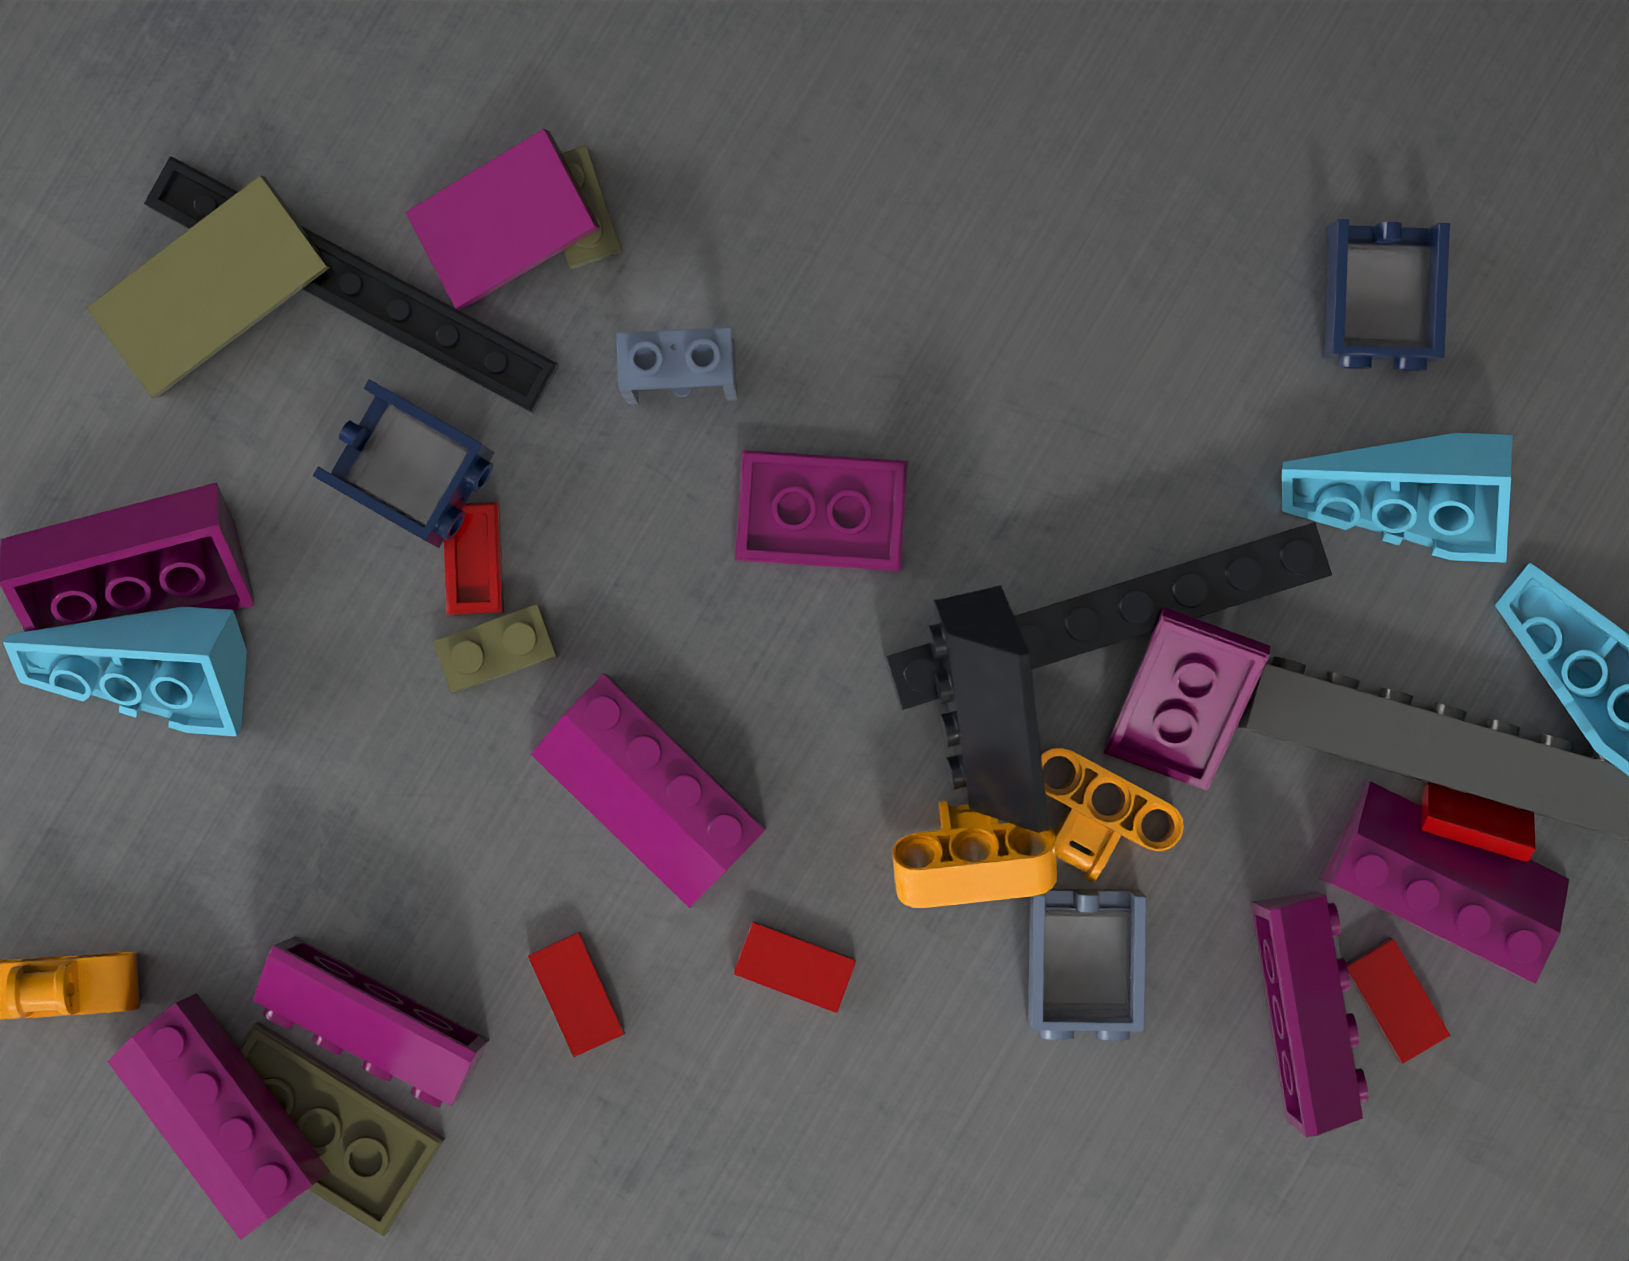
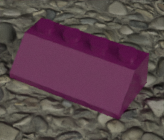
(128, 562)
(647, 790)
(1457, 892)
(1309, 1012)
(368, 1020)
(217, 1115)

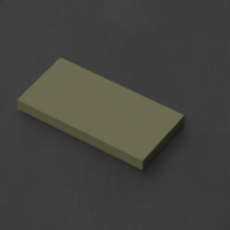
(208, 287)
(363, 1140)

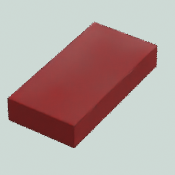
(475, 562)
(1478, 822)
(794, 966)
(576, 994)
(1396, 1000)

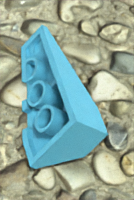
(1426, 491)
(1578, 656)
(162, 662)

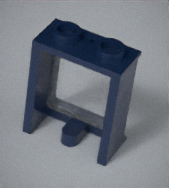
(1386, 294)
(409, 466)

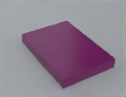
(502, 219)
(821, 511)
(1186, 698)

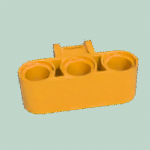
(1098, 831)
(972, 861)
(69, 985)

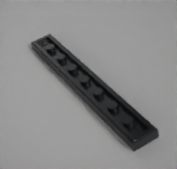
(382, 300)

